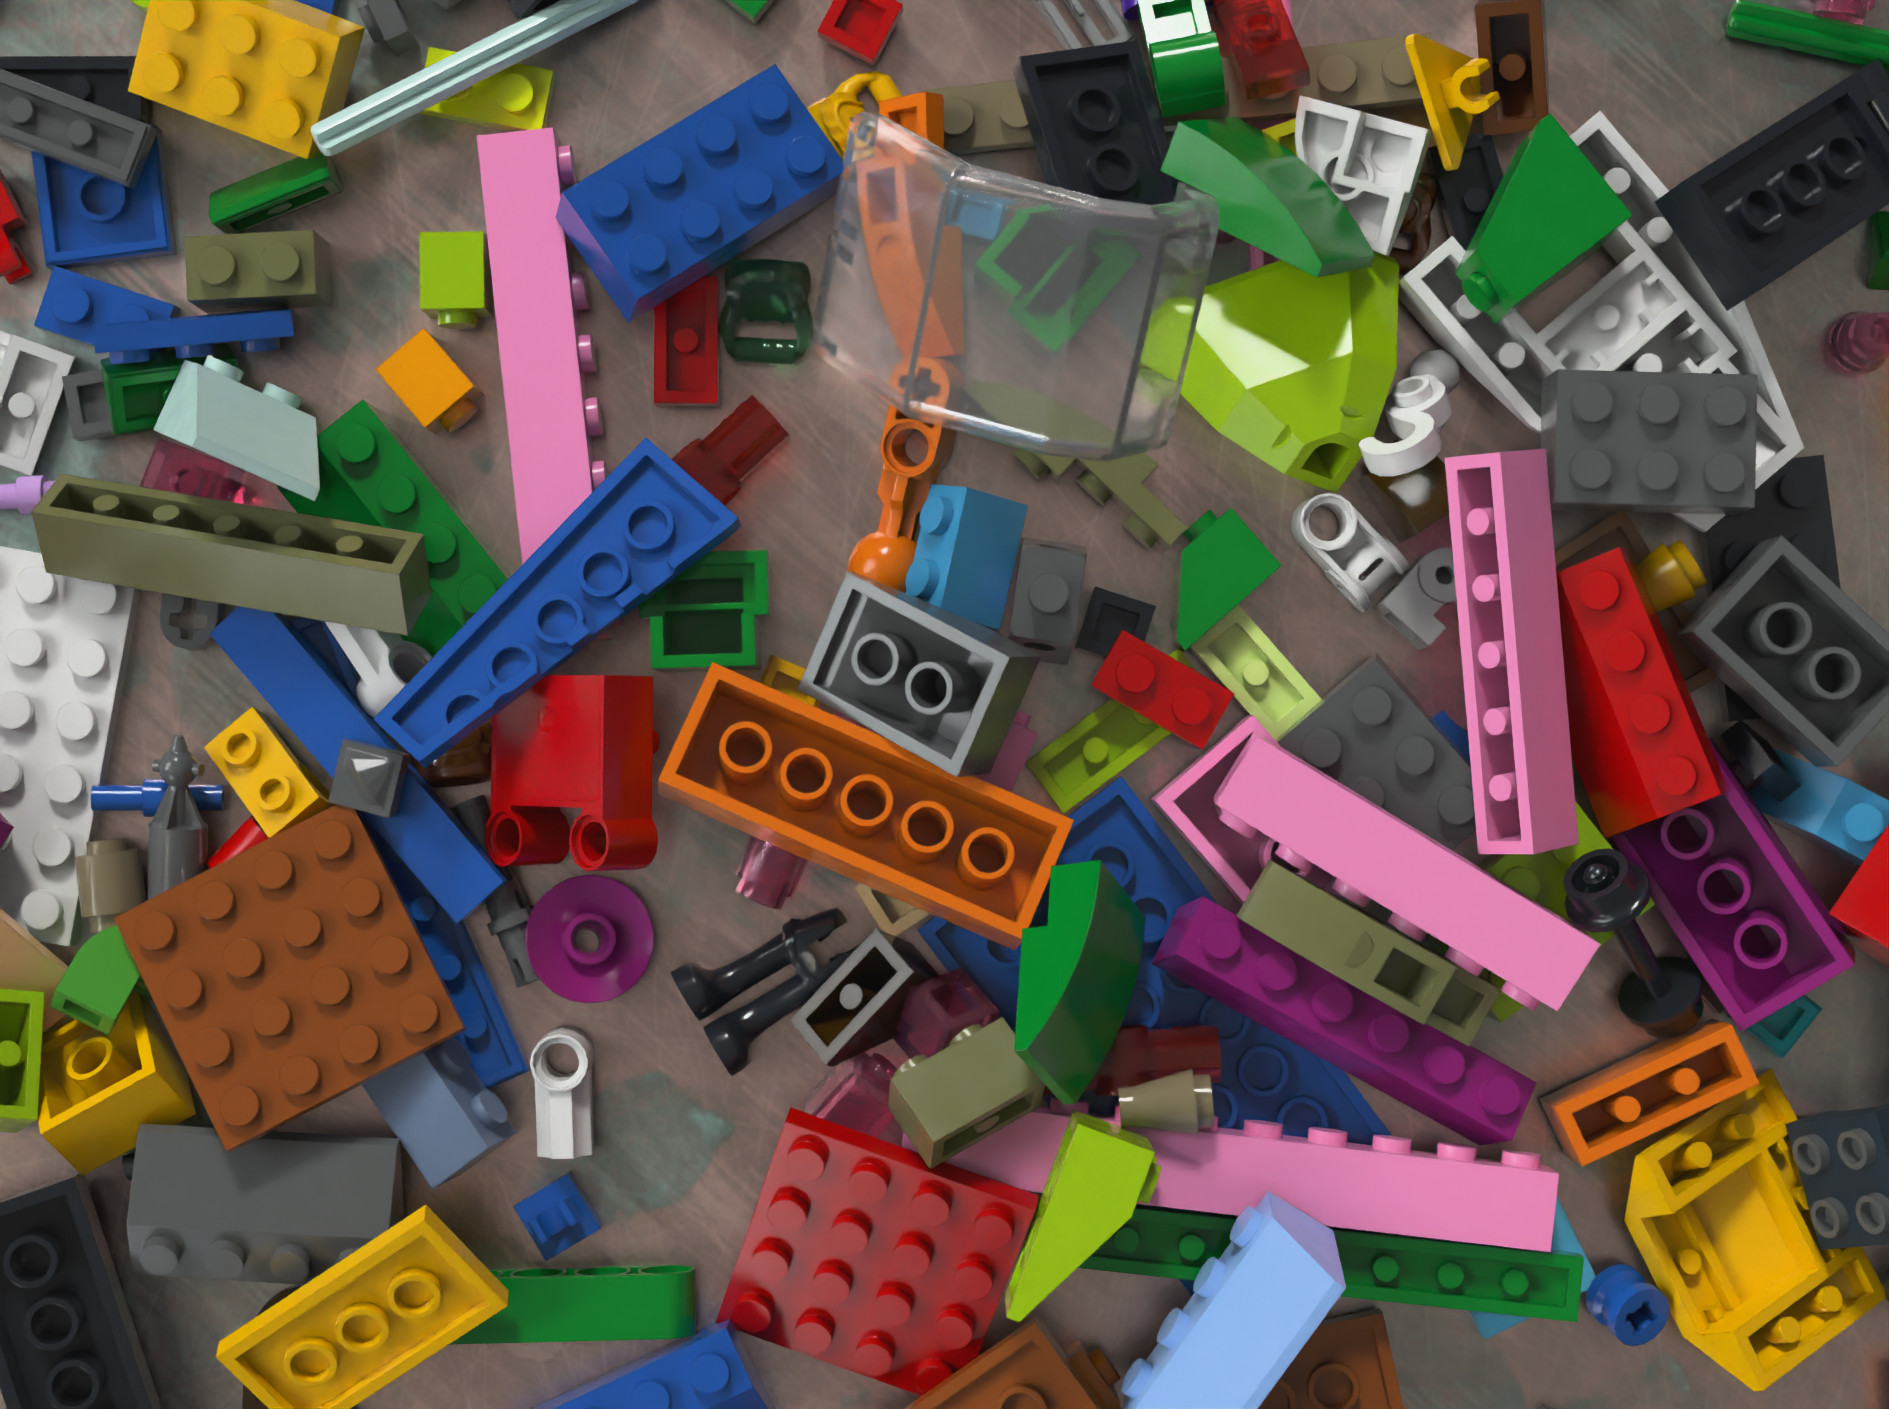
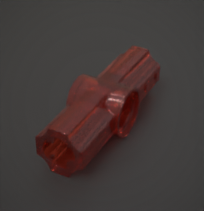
(732, 449)
(1154, 1053)

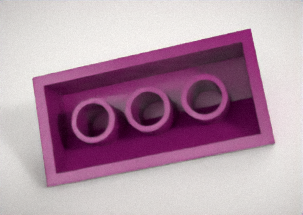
(1738, 902)

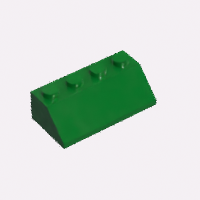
(379, 482)

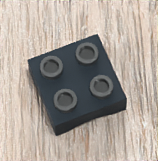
(1845, 1174)

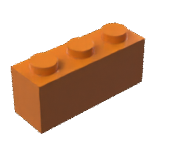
(1649, 1091)

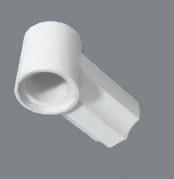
(382, 662)
(564, 1099)

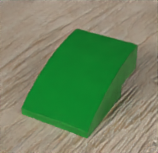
(1267, 195)
(1077, 977)

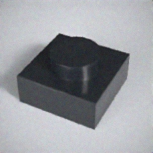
(1108, 616)
(1758, 762)

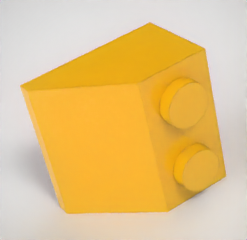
(106, 1086)

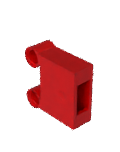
(575, 747)

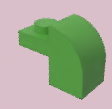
(99, 982)

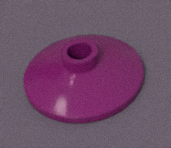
(622, 933)

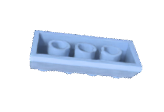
(1245, 1316)

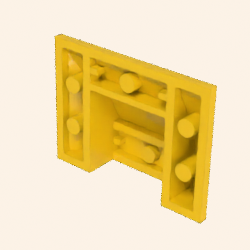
(1736, 1241)

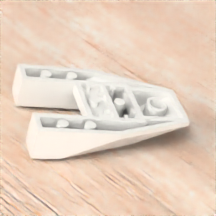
(1639, 317)

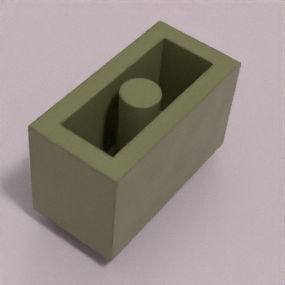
(258, 271)
(963, 1092)

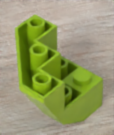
(1297, 364)

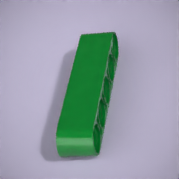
(592, 1305)

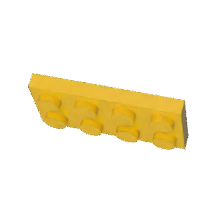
(365, 1319)

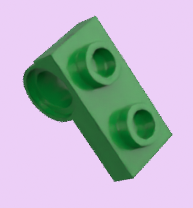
(1182, 55)

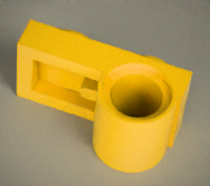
(267, 774)

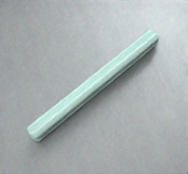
(459, 72)

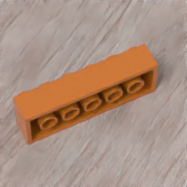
(863, 806)

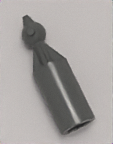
(177, 831)

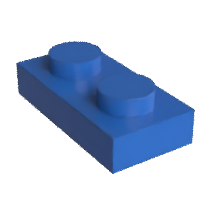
(78, 302)

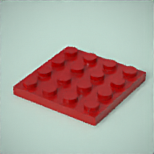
(874, 1255)

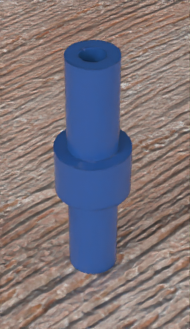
(149, 795)

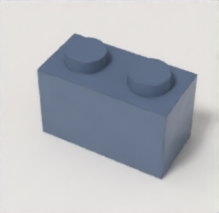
(441, 1111)

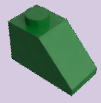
(1216, 573)

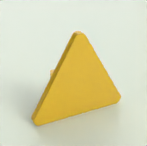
(1449, 92)

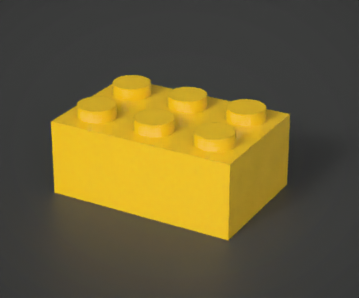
(248, 65)

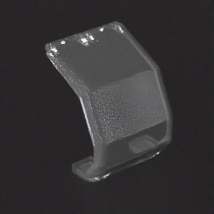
(1010, 298)

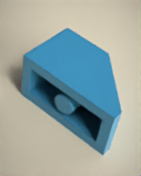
(1827, 811)

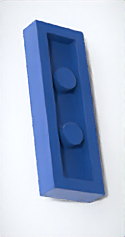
(192, 334)

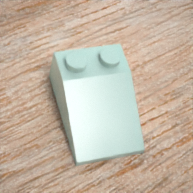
(243, 426)

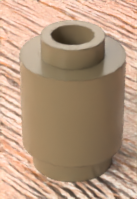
(109, 881)

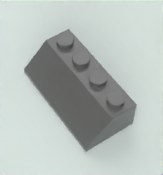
(260, 1212)

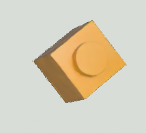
(431, 383)

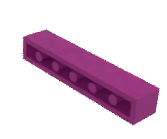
(1343, 1024)

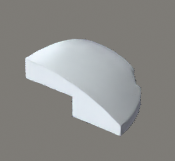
(1365, 162)

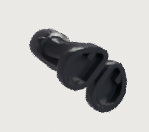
(712, 989)

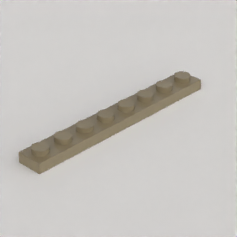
(1344, 74)

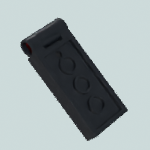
(1787, 188)

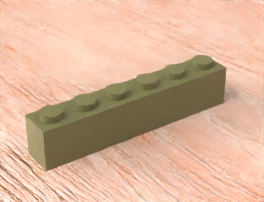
(233, 553)

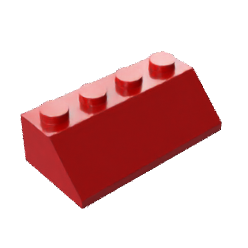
(1627, 700)

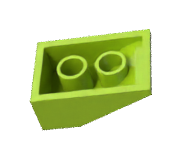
(1083, 1203)

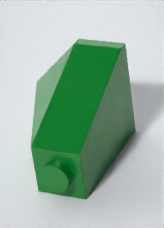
(1539, 224)

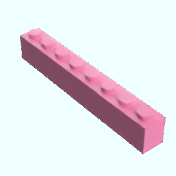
(540, 332)

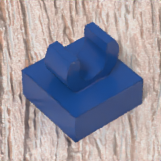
(558, 1215)

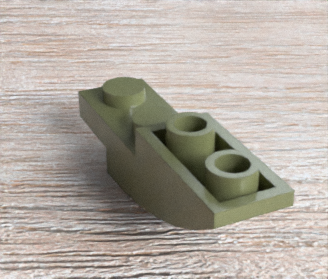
(1123, 484)
(1368, 953)

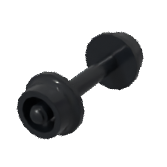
(1608, 895)

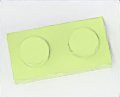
(1256, 672)

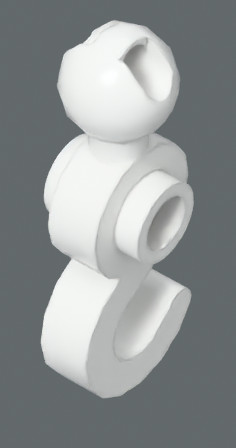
(1416, 415)

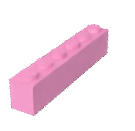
(1511, 652)
(1405, 872)

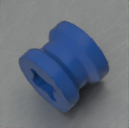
(1627, 1305)

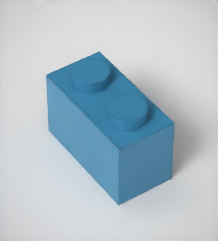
(966, 552)

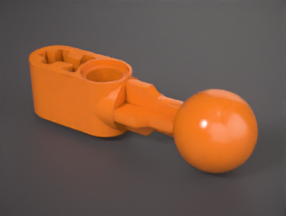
(903, 490)

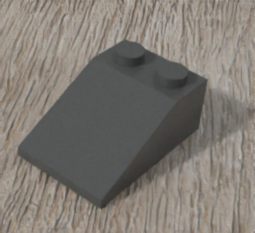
(919, 675)

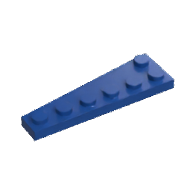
(588, 575)

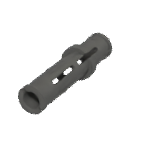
(508, 906)

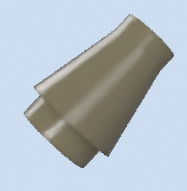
(1169, 1103)

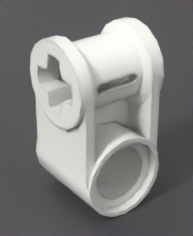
(1350, 550)

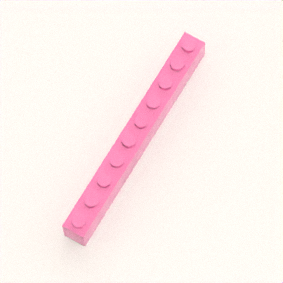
(1326, 1177)

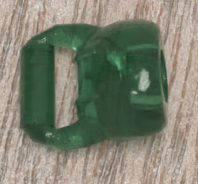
(766, 293)

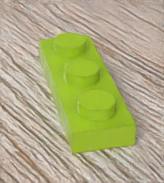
(1095, 750)

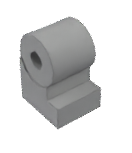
(1417, 597)

